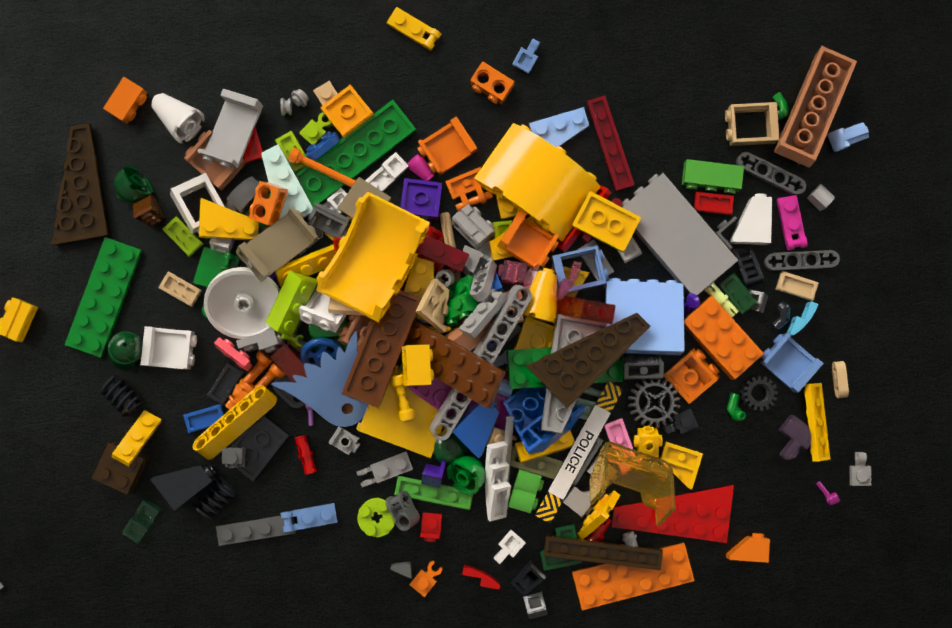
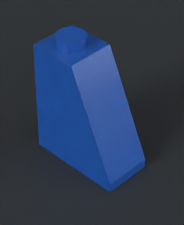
(476, 427)

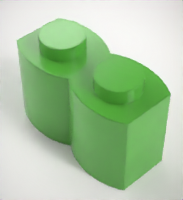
(525, 491)

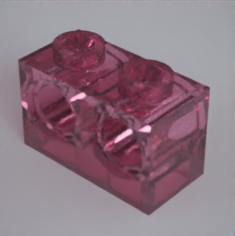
(512, 272)

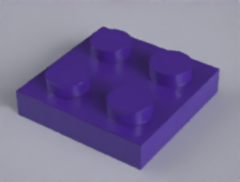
(421, 198)

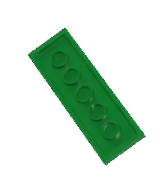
(103, 297)
(521, 377)

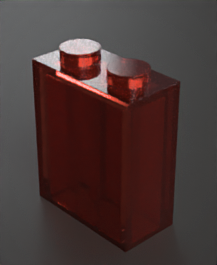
(586, 309)

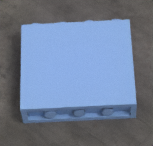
(658, 305)

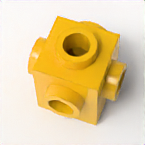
(648, 441)

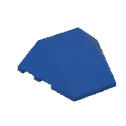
(527, 410)

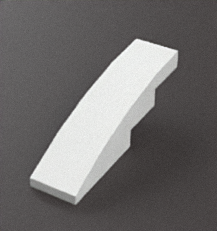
(496, 484)

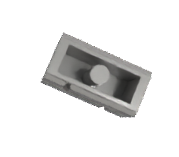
(473, 226)

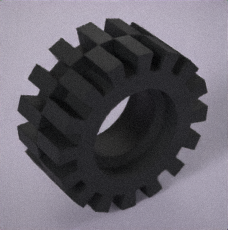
(769, 389)

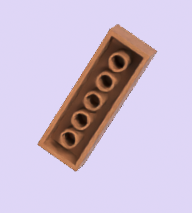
(815, 106)

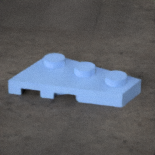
(560, 127)

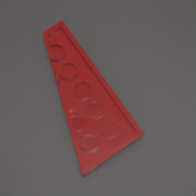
(696, 516)

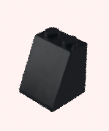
(185, 485)

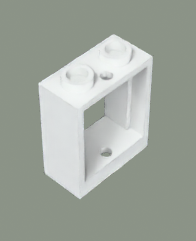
(187, 188)

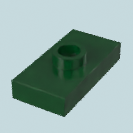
(738, 293)

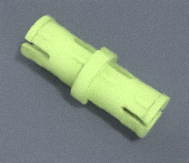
(722, 299)

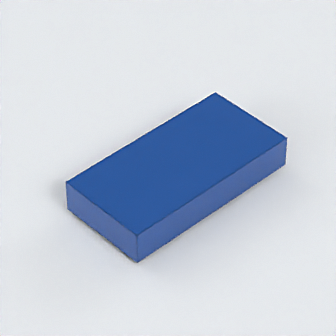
(203, 418)

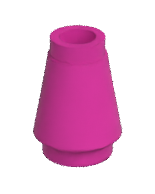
(420, 168)

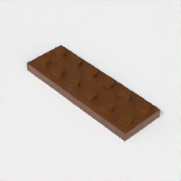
(381, 351)
(458, 366)

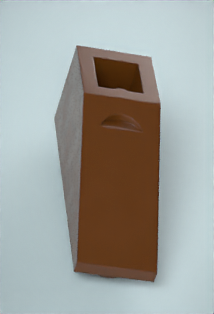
(148, 211)

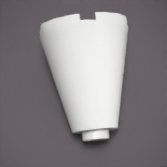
(178, 117)

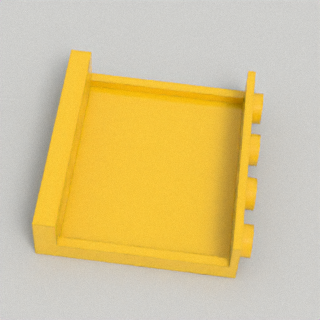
(386, 424)

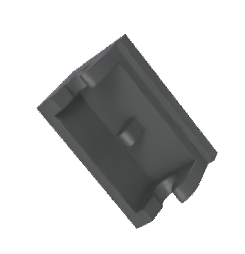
(329, 221)

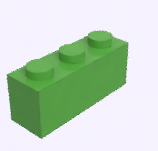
(712, 176)

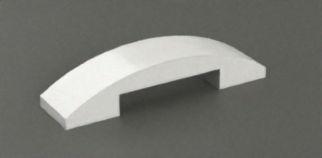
(387, 173)

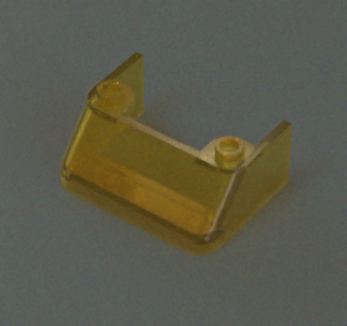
(637, 472)

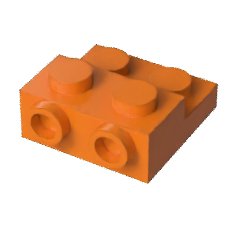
(692, 375)

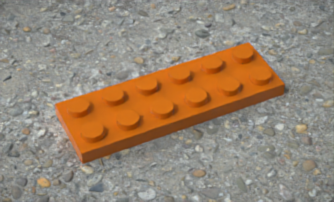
(613, 583)

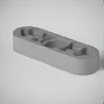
(483, 279)

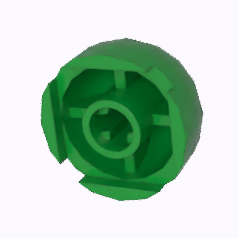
(467, 474)

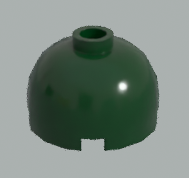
(131, 186)
(449, 449)

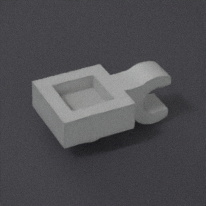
(860, 473)

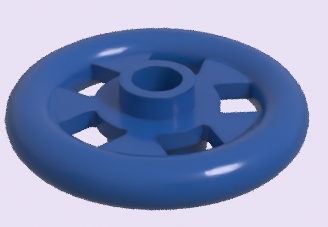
(322, 344)

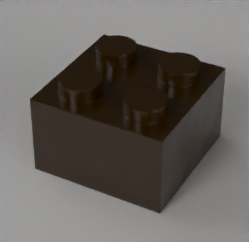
(117, 474)

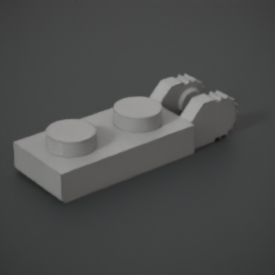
(387, 468)

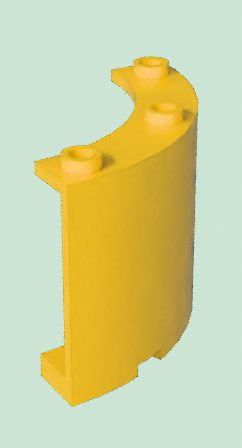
(537, 179)
(373, 256)

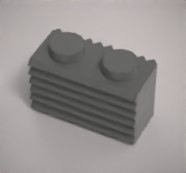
(642, 366)

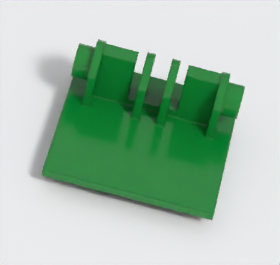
(212, 264)

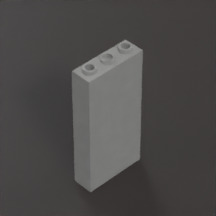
(678, 235)

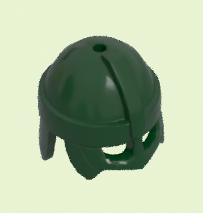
(121, 356)

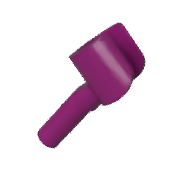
(830, 498)

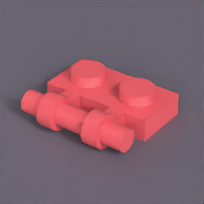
(239, 358)

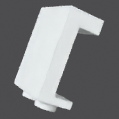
(317, 313)
(168, 348)

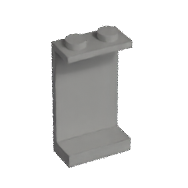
(232, 129)

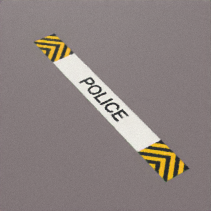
(579, 452)

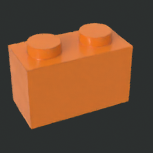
(125, 100)

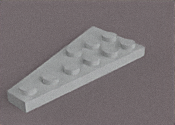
(566, 331)

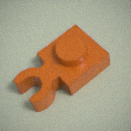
(424, 580)

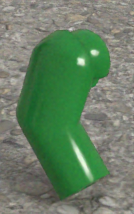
(782, 104)
(733, 408)

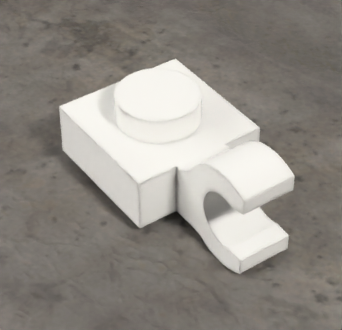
(510, 545)

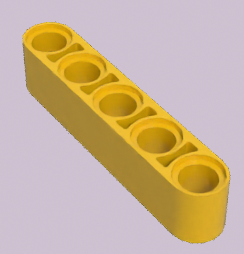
(234, 422)

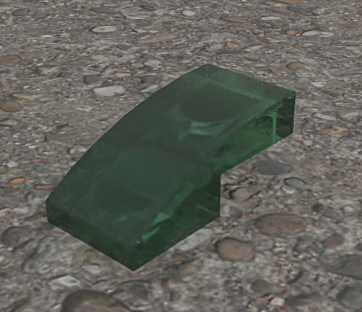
(141, 521)

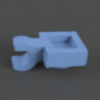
(526, 58)

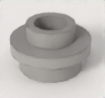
(299, 98)

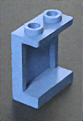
(790, 362)

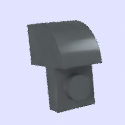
(242, 196)

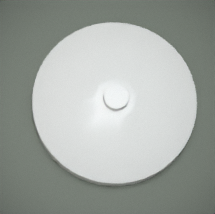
(239, 302)

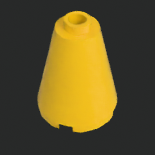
(544, 296)

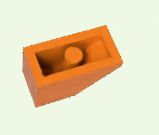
(751, 548)

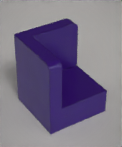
(433, 475)

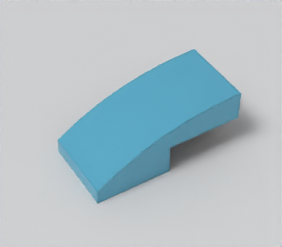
(798, 323)

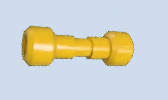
(406, 413)

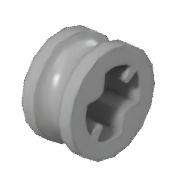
(286, 106)
(450, 275)

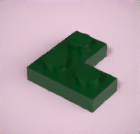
(554, 562)

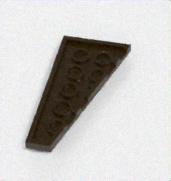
(80, 199)
(580, 364)

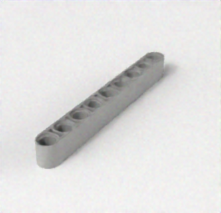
(489, 355)

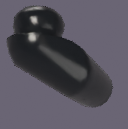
(785, 312)

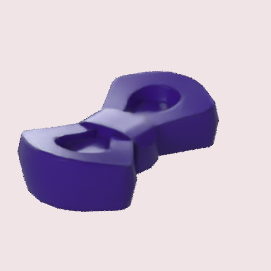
(691, 302)

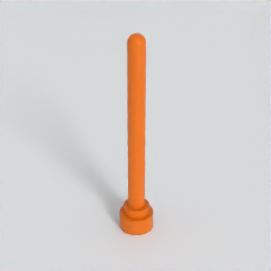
(298, 157)

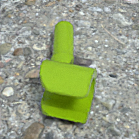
(293, 339)

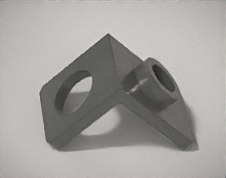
(721, 227)

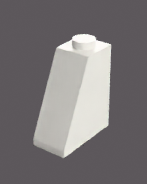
(755, 222)

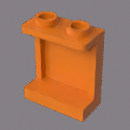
(447, 147)
(528, 242)

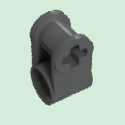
(404, 511)

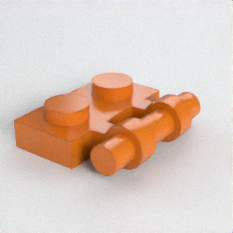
(466, 184)

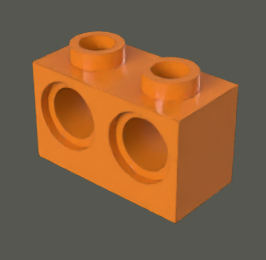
(495, 79)
(273, 204)

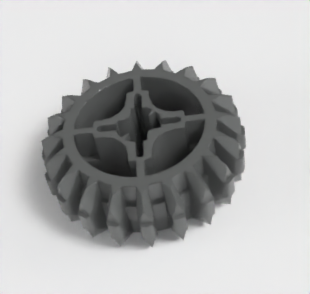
(647, 395)

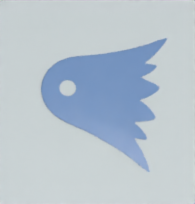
(325, 384)

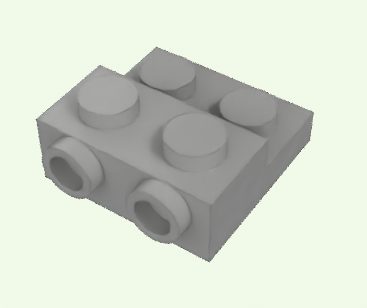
(265, 341)

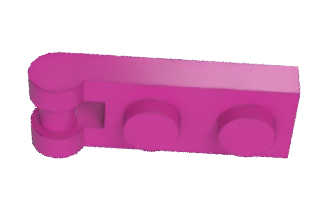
(791, 222)

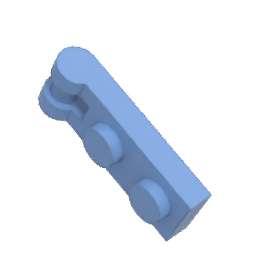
(309, 517)

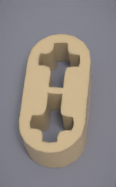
(840, 379)

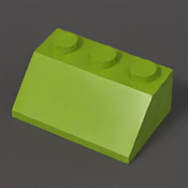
(295, 292)

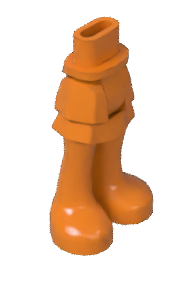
(245, 385)

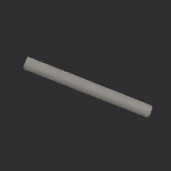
(508, 439)

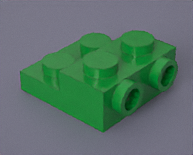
(460, 301)

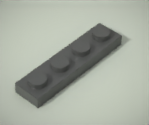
(251, 530)

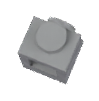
(341, 433)

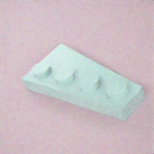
(281, 174)

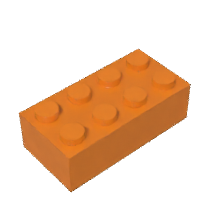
(721, 338)

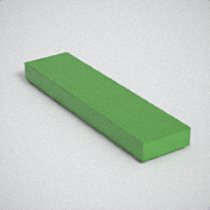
(444, 495)

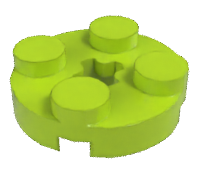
(370, 526)

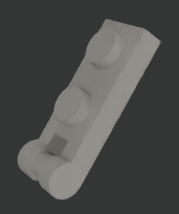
(483, 313)

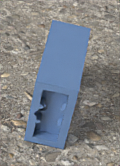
(597, 256)

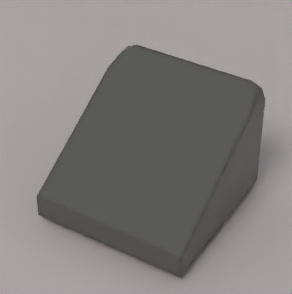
(761, 298)
(402, 568)
(535, 605)

